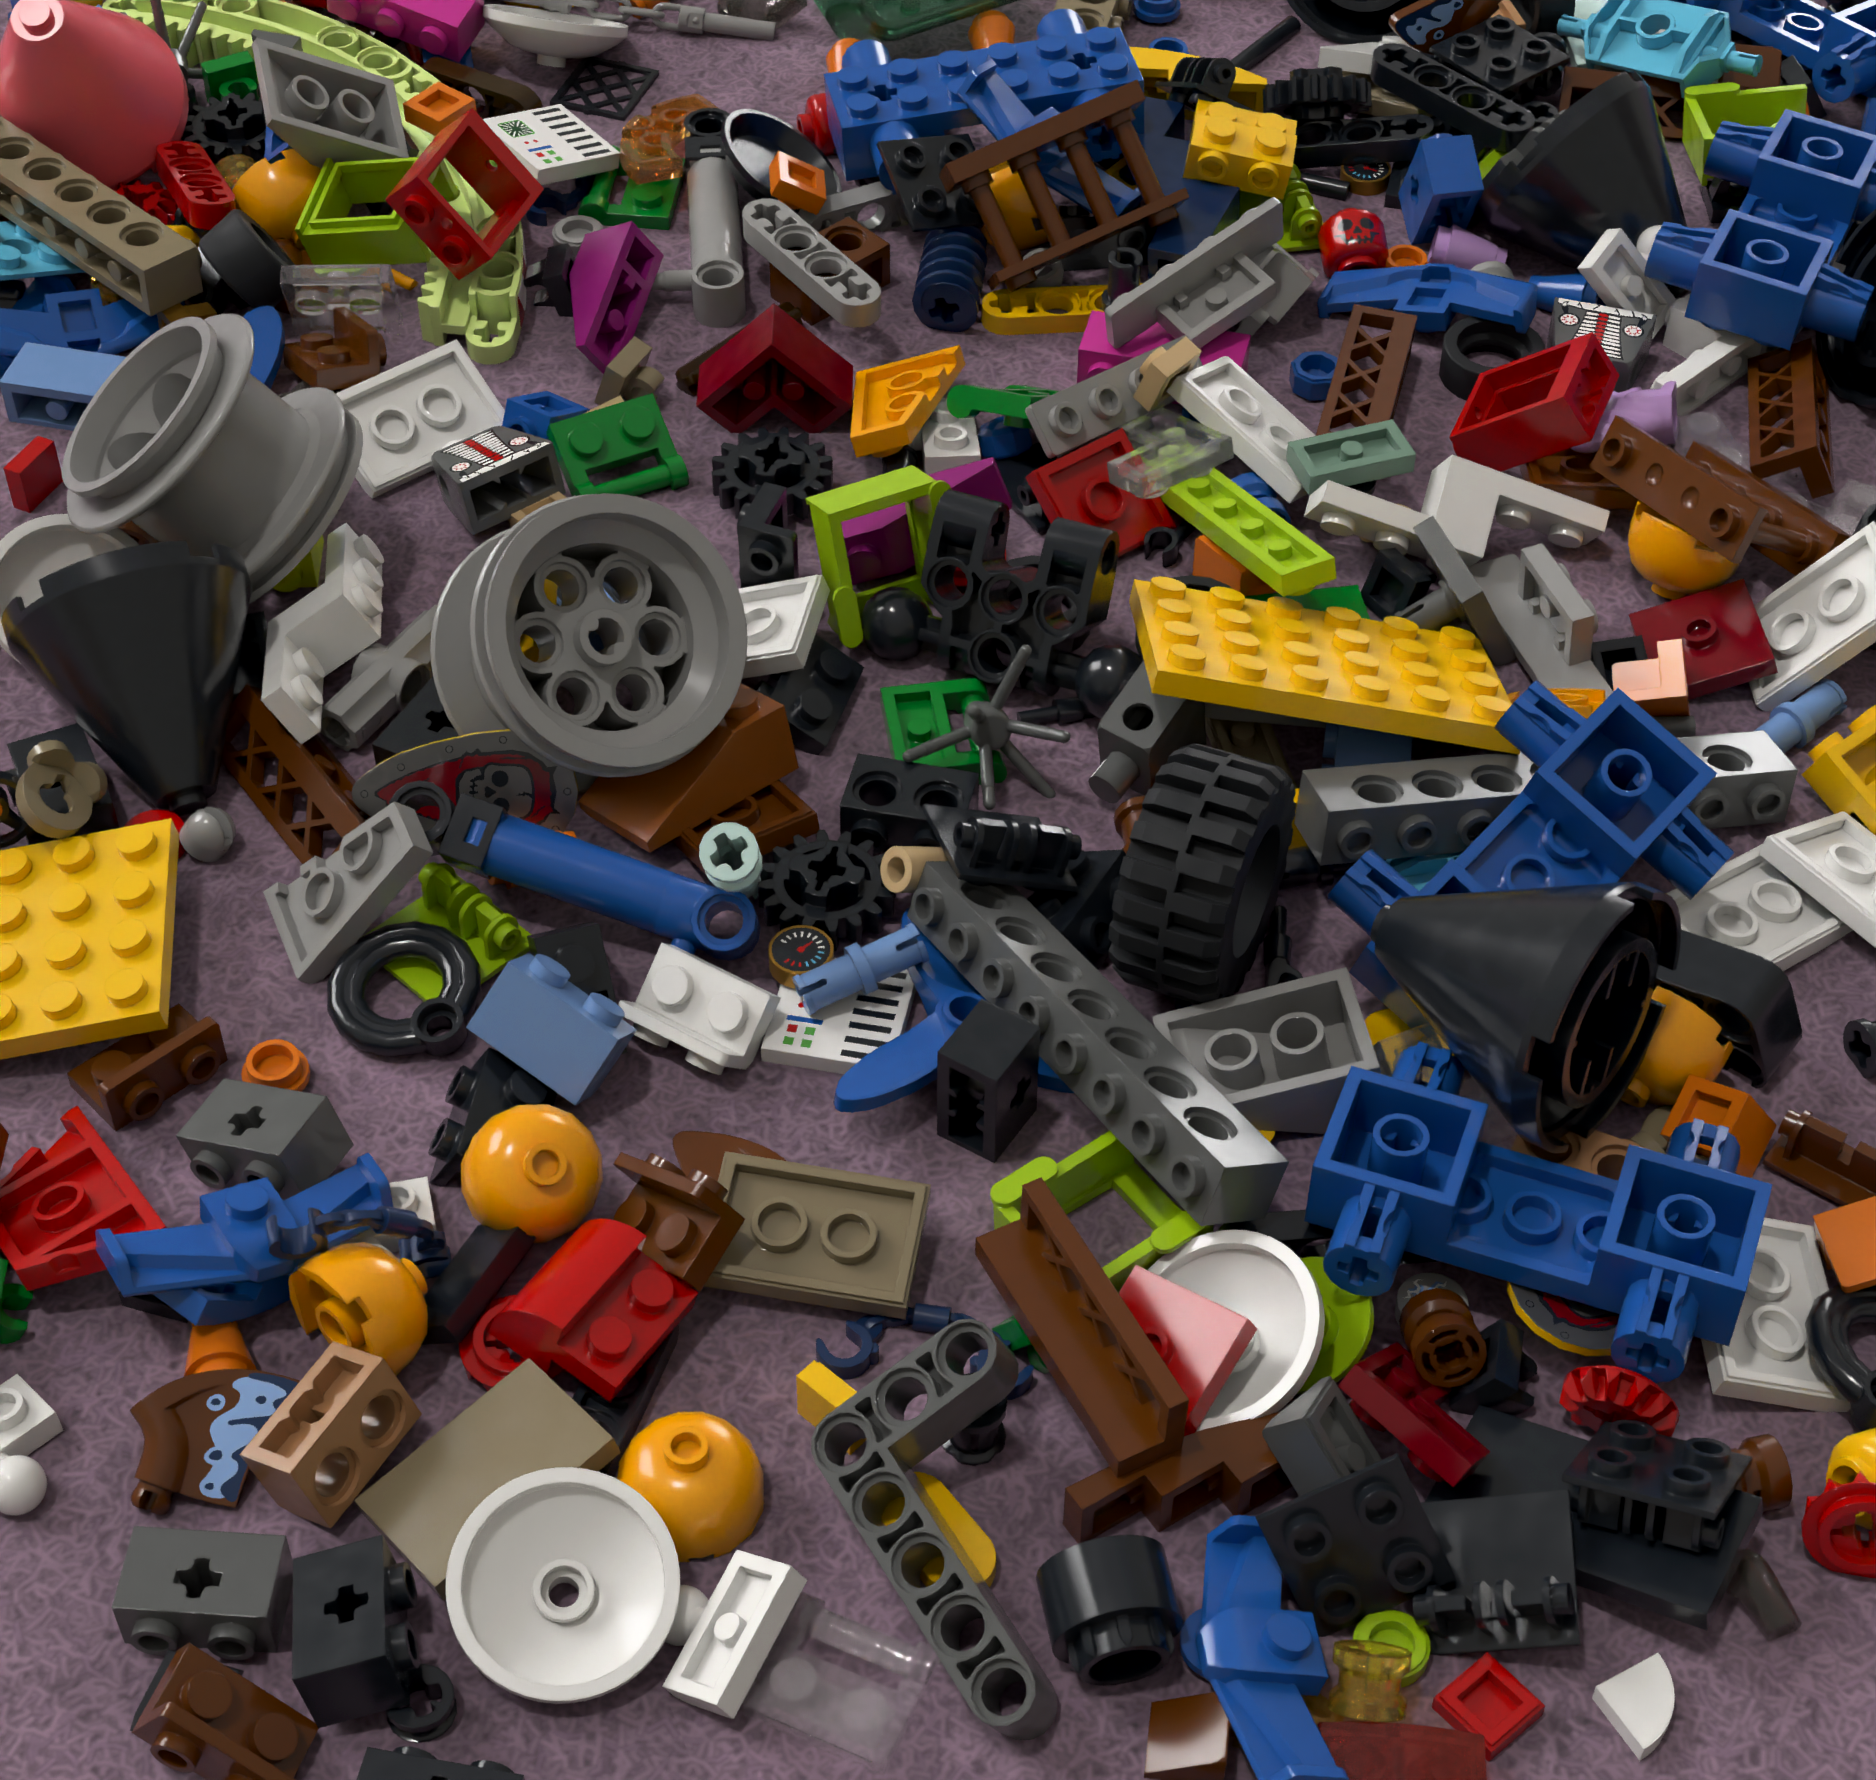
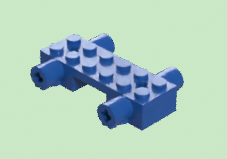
(1831, 44)
(919, 97)
(1776, 254)
(1592, 809)
(1656, 1246)

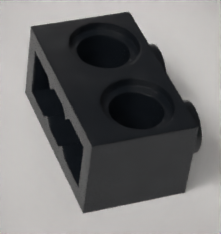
(888, 796)

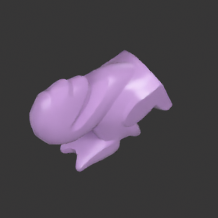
(1648, 409)

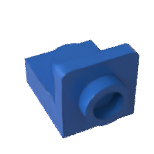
(537, 410)

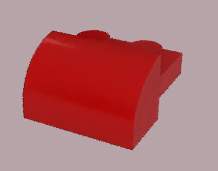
(595, 1308)

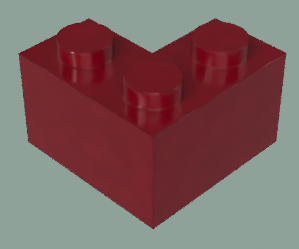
(778, 367)

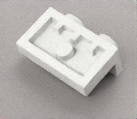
(701, 1010)

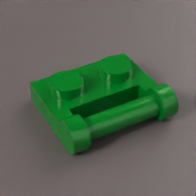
(645, 204)
(970, 400)
(613, 439)
(920, 714)

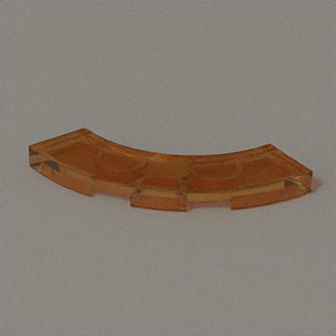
(650, 139)

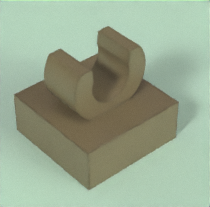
(629, 375)

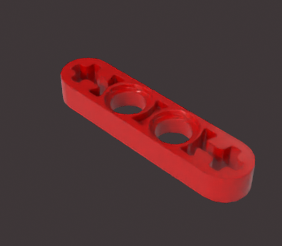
(194, 183)

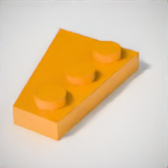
(898, 399)

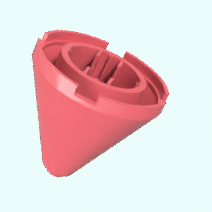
(91, 86)

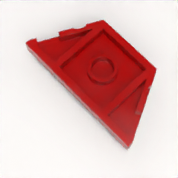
(61, 1199)

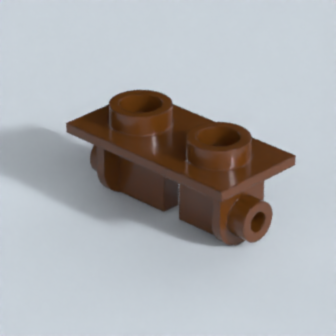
(1821, 1160)

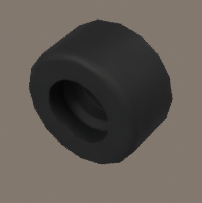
(246, 258)

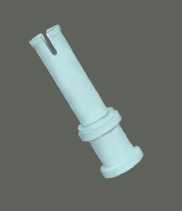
(729, 849)

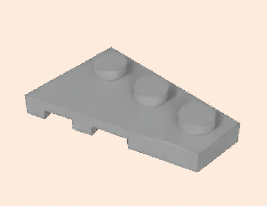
(348, 891)

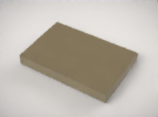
(822, 1235)
(504, 1434)

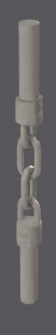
(690, 18)

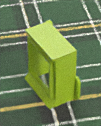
(1712, 103)
(380, 239)
(857, 499)
(1090, 1172)

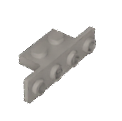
(1206, 287)
(1092, 407)
(1543, 617)

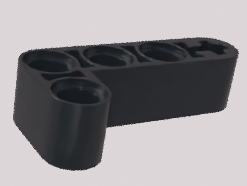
(1744, 996)

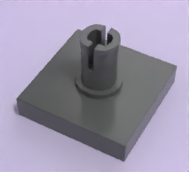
(1457, 596)

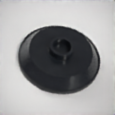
(753, 140)

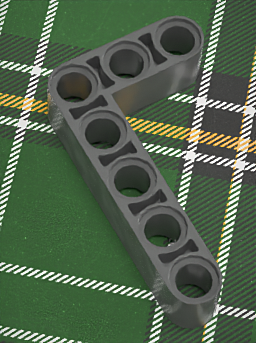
(921, 1530)

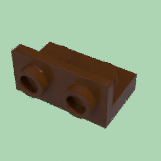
(341, 360)
(149, 1067)
(680, 1215)
(221, 1723)

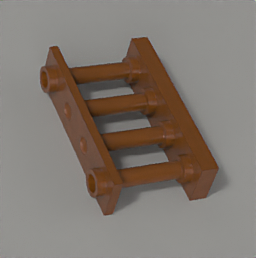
(1069, 134)
(1715, 499)

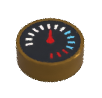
(1366, 178)
(797, 952)

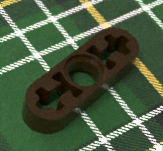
(499, 94)

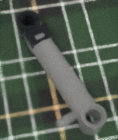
(713, 227)

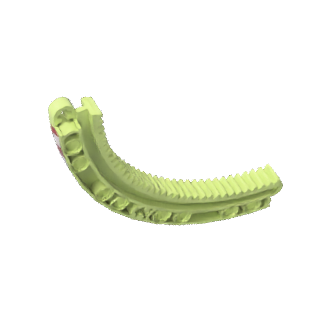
(475, 306)

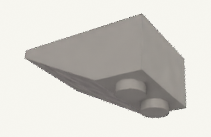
(328, 106)
(1278, 1048)

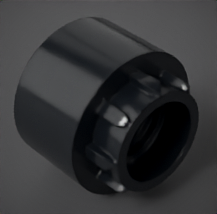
(1110, 1608)

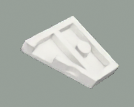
(1354, 56)

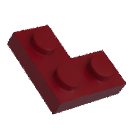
(1395, 1398)

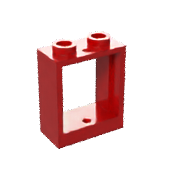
(506, 189)
(1536, 405)

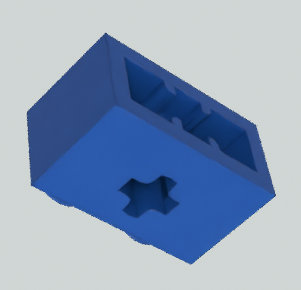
(1440, 186)

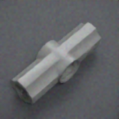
(380, 684)

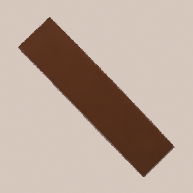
(1212, 1464)

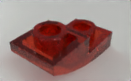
(1404, 1751)

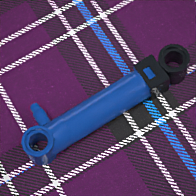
(496, 844)

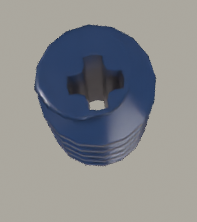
(950, 278)

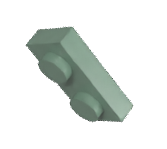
(1351, 456)

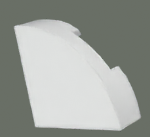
(1639, 1704)

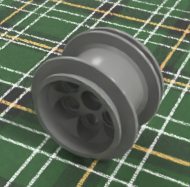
(210, 452)
(670, 595)

